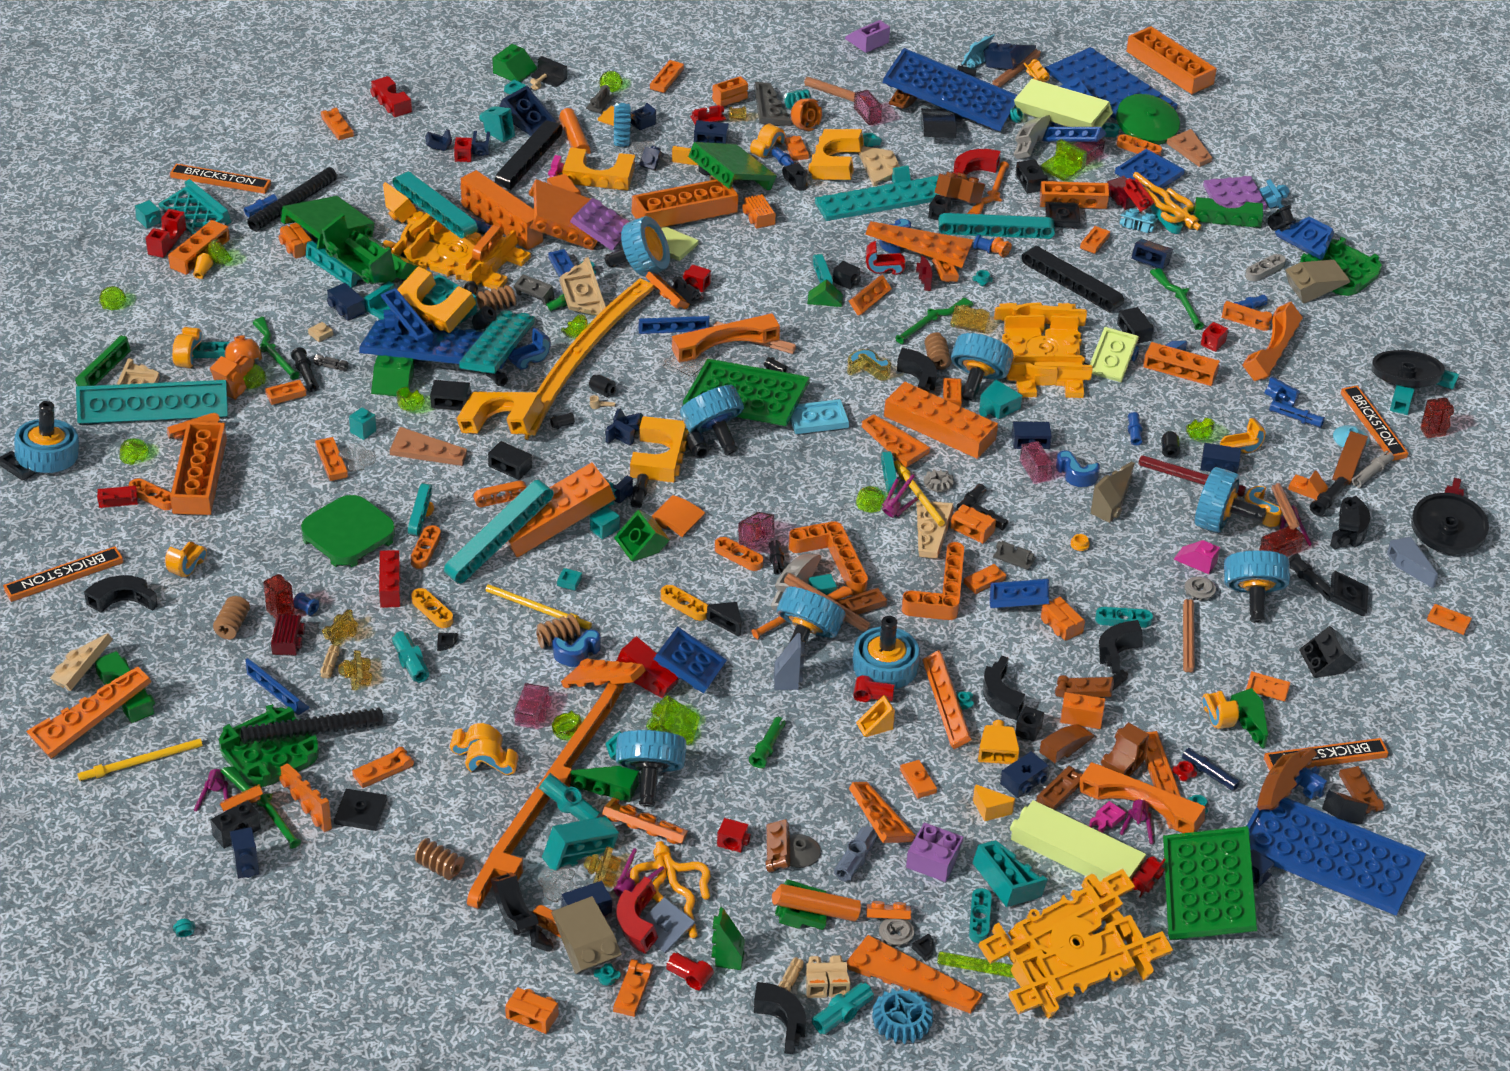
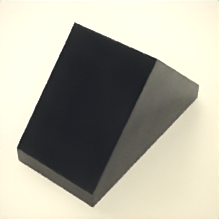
(725, 616)
(1345, 807)

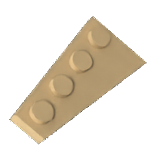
(929, 533)

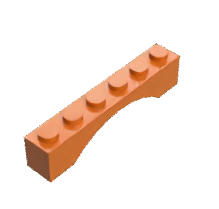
(1285, 322)
(755, 329)
(1105, 783)

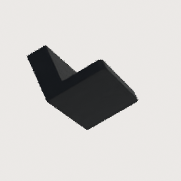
(555, 71)

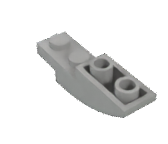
(1029, 134)
(801, 567)

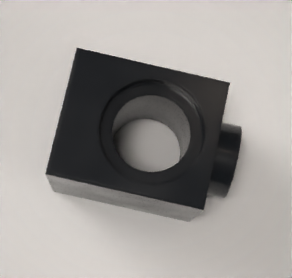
(938, 206)
(1029, 723)

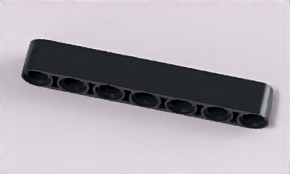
(528, 154)
(1072, 278)

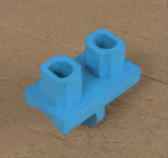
(1274, 195)

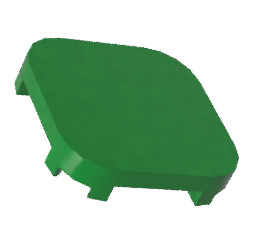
(1355, 264)
(347, 529)
(262, 761)

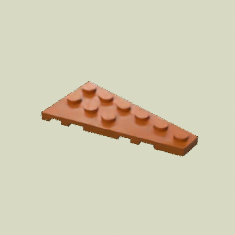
(934, 245)

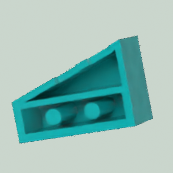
(578, 840)
(1006, 875)

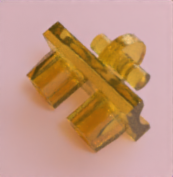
(343, 626)
(354, 670)
(600, 866)

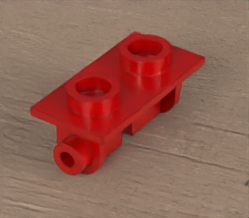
(714, 115)
(1138, 194)
(117, 496)
(1152, 870)

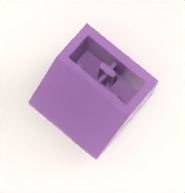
(870, 36)
(934, 852)

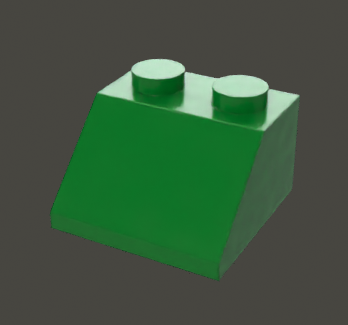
(513, 63)
(391, 374)
(641, 537)

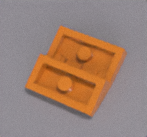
(678, 515)

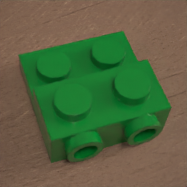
(796, 918)

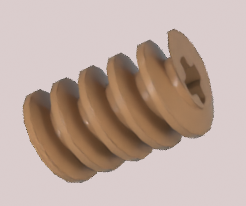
(496, 297)
(937, 350)
(231, 617)
(558, 628)
(438, 859)

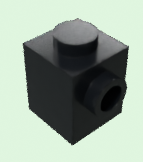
(846, 275)

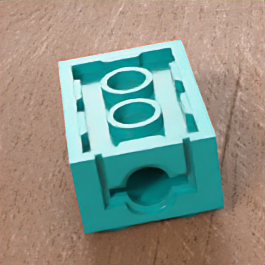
(441, 291)

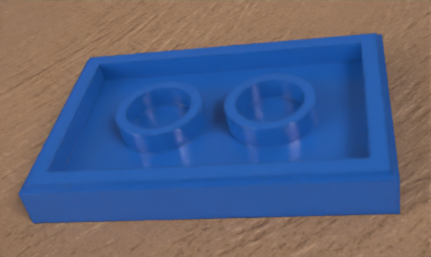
(1019, 593)

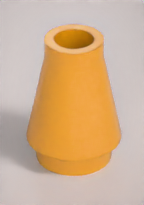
(203, 264)

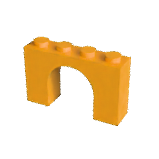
(832, 142)
(616, 177)
(443, 315)
(481, 405)
(664, 465)

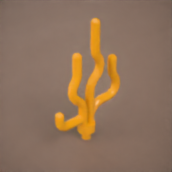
(1180, 214)
(663, 858)

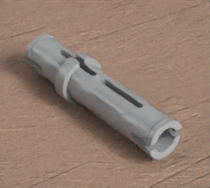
(1378, 464)

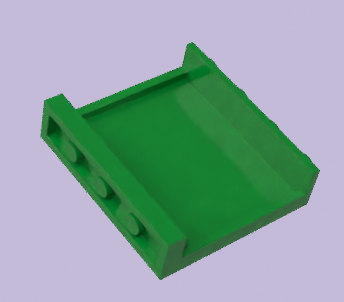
(729, 163)
(319, 213)

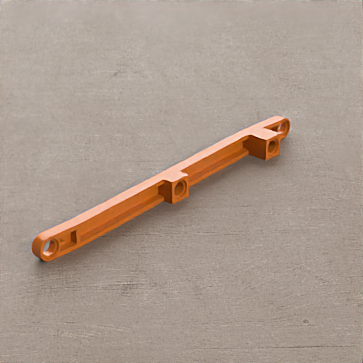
(500, 859)

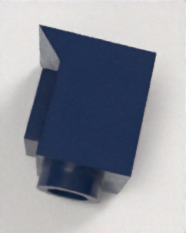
(643, 117)
(481, 148)
(1260, 867)

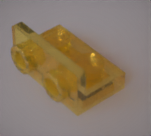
(970, 319)

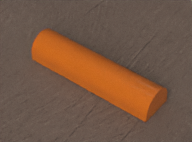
(573, 130)
(816, 902)

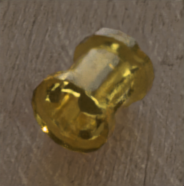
(737, 113)

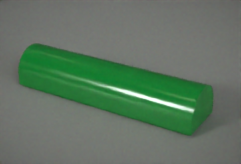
(104, 362)

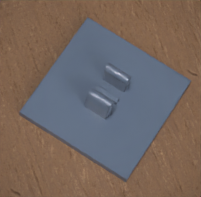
(669, 924)

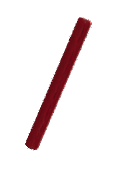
(1179, 472)

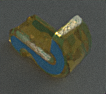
(870, 362)

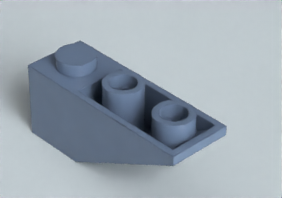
(1409, 558)
(788, 665)

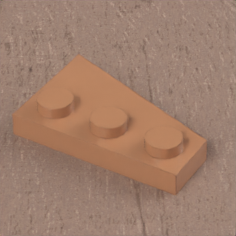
(1190, 147)

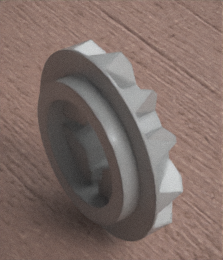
(934, 484)
(1195, 583)
(902, 925)

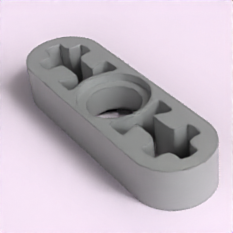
(1274, 263)

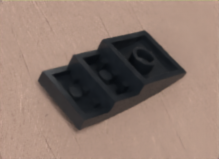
(938, 123)

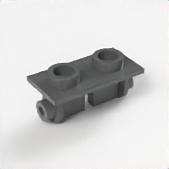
(600, 100)
(1020, 557)

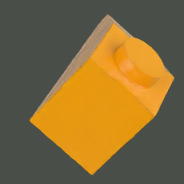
(398, 204)

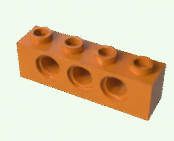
(1085, 193)
(184, 256)
(1181, 363)

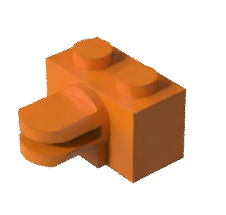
(233, 374)

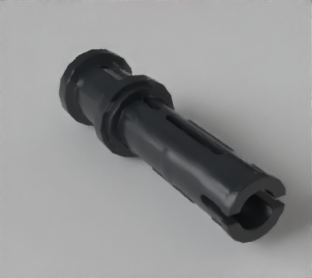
(303, 364)
(1325, 499)
(1304, 571)

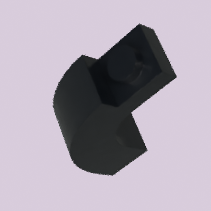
(918, 365)
(1343, 538)
(120, 588)
(1117, 639)
(998, 695)
(512, 904)
(782, 1004)

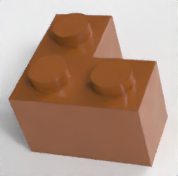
(960, 187)
(1128, 750)

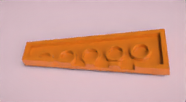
(58, 733)
(895, 967)

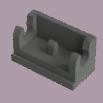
(534, 288)

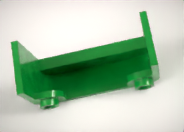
(371, 268)

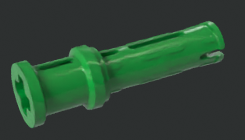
(765, 747)

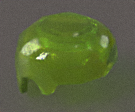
(612, 79)
(218, 253)
(112, 298)
(575, 326)
(255, 377)
(409, 400)
(1200, 430)
(133, 450)
(870, 499)
(566, 725)

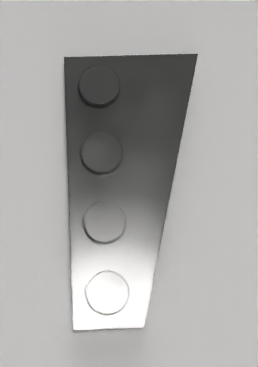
(768, 105)

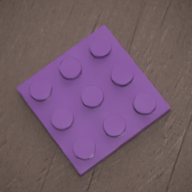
(1233, 191)
(600, 223)

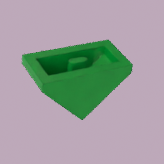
(825, 295)

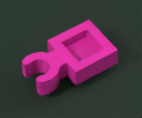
(556, 166)
(1108, 815)

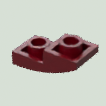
(925, 273)

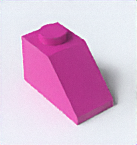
(1199, 555)

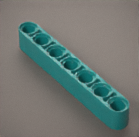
(435, 204)
(996, 225)
(498, 531)

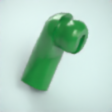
(559, 302)

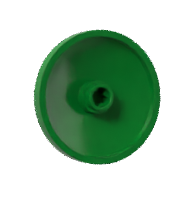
(1147, 118)

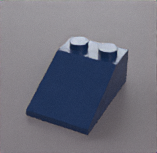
(1006, 55)
(526, 110)

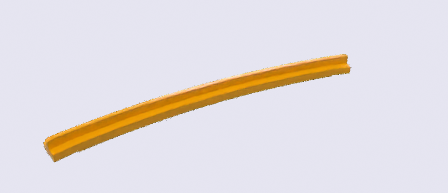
(584, 343)

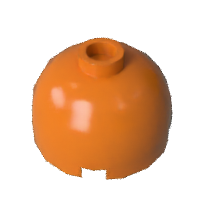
(804, 112)
(242, 346)

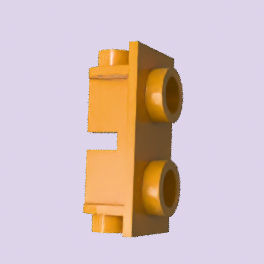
(1037, 71)

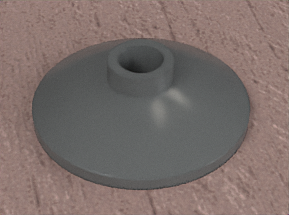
(803, 851)

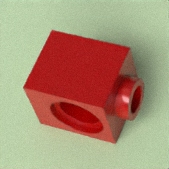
(463, 149)
(698, 277)
(1214, 336)
(733, 835)

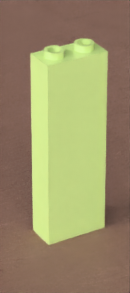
(1062, 105)
(1073, 843)

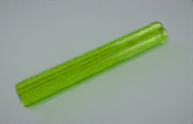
(974, 964)

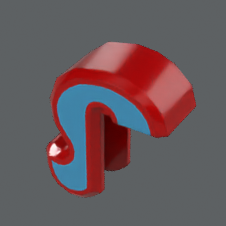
(883, 262)

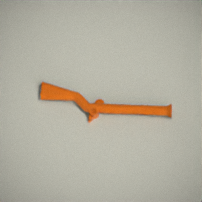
(994, 194)
(836, 595)

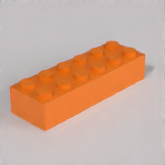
(1171, 60)
(686, 203)
(499, 208)
(940, 419)
(198, 468)
(572, 501)

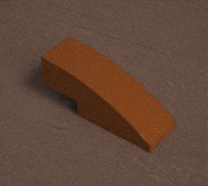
(1350, 456)
(1064, 742)

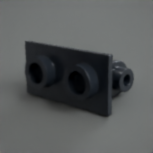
(688, 292)

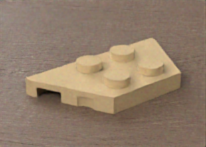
(878, 163)
(582, 289)
(137, 374)
(78, 662)

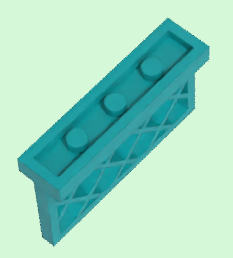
(204, 203)
(331, 264)

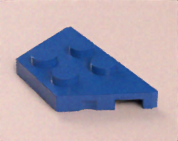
(1308, 236)

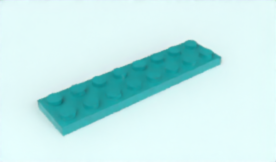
(877, 198)
(497, 342)
(151, 401)

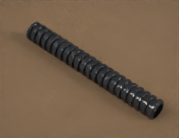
(296, 196)
(311, 726)

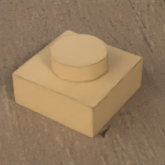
(320, 332)

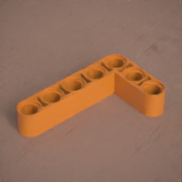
(832, 536)
(938, 605)

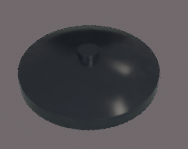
(1408, 368)
(1449, 523)

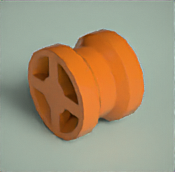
(1001, 247)

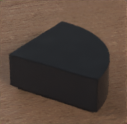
(445, 640)
(539, 940)
(924, 947)

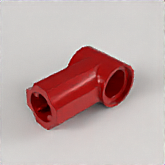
(867, 689)
(694, 973)

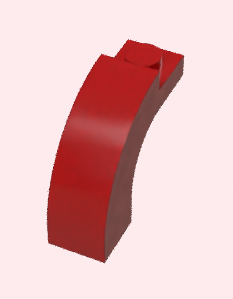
(976, 160)
(637, 931)

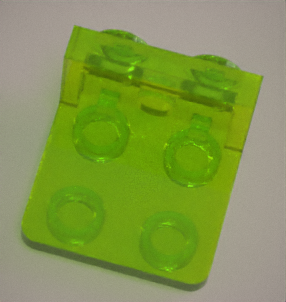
(1066, 161)
(673, 718)

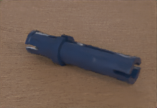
(1203, 764)

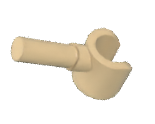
(536, 82)
(595, 403)

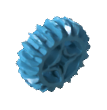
(622, 124)
(898, 1021)

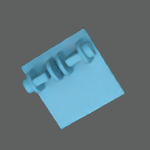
(976, 55)
(1133, 214)

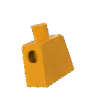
(998, 744)

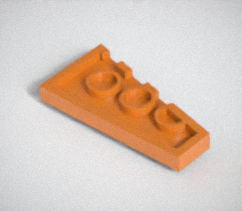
(902, 445)
(603, 671)
(310, 800)
(880, 815)
(645, 821)

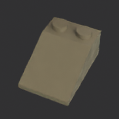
(1315, 278)
(586, 935)

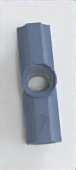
(856, 853)

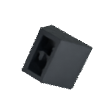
(1327, 654)

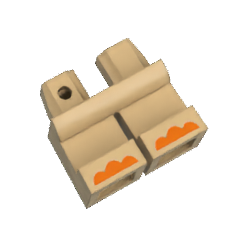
(826, 975)

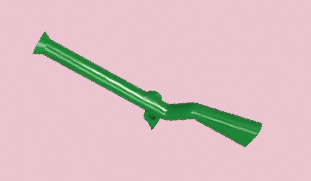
(1160, 276)
(931, 315)
(262, 326)
(236, 778)

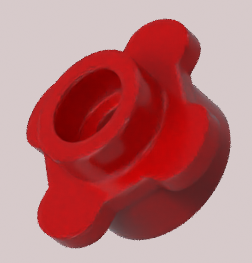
(1184, 770)

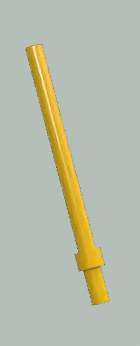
(904, 474)
(535, 605)
(100, 771)

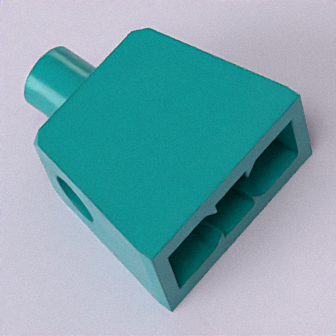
(498, 122)
(999, 400)

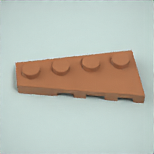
(423, 447)

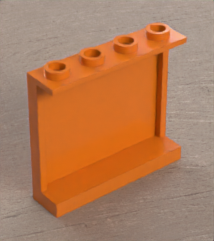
(554, 211)

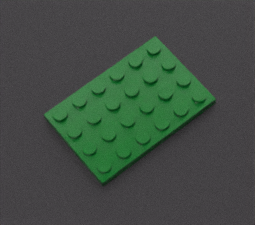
(765, 393)
(1209, 883)

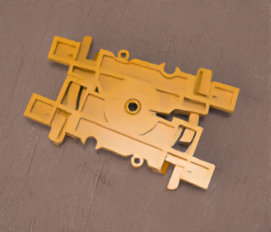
(440, 256)
(1060, 361)
(1051, 965)

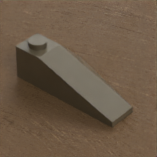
(1111, 492)

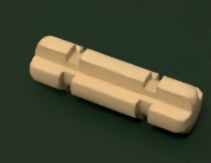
(329, 661)
(791, 973)

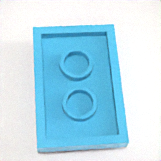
(819, 417)

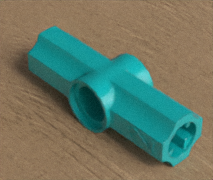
(410, 657)
(561, 793)
(842, 1008)

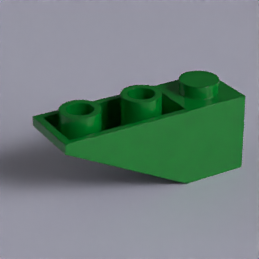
(1252, 715)
(607, 781)
(729, 942)

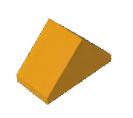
(878, 718)
(992, 803)

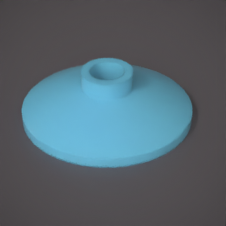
(1341, 433)

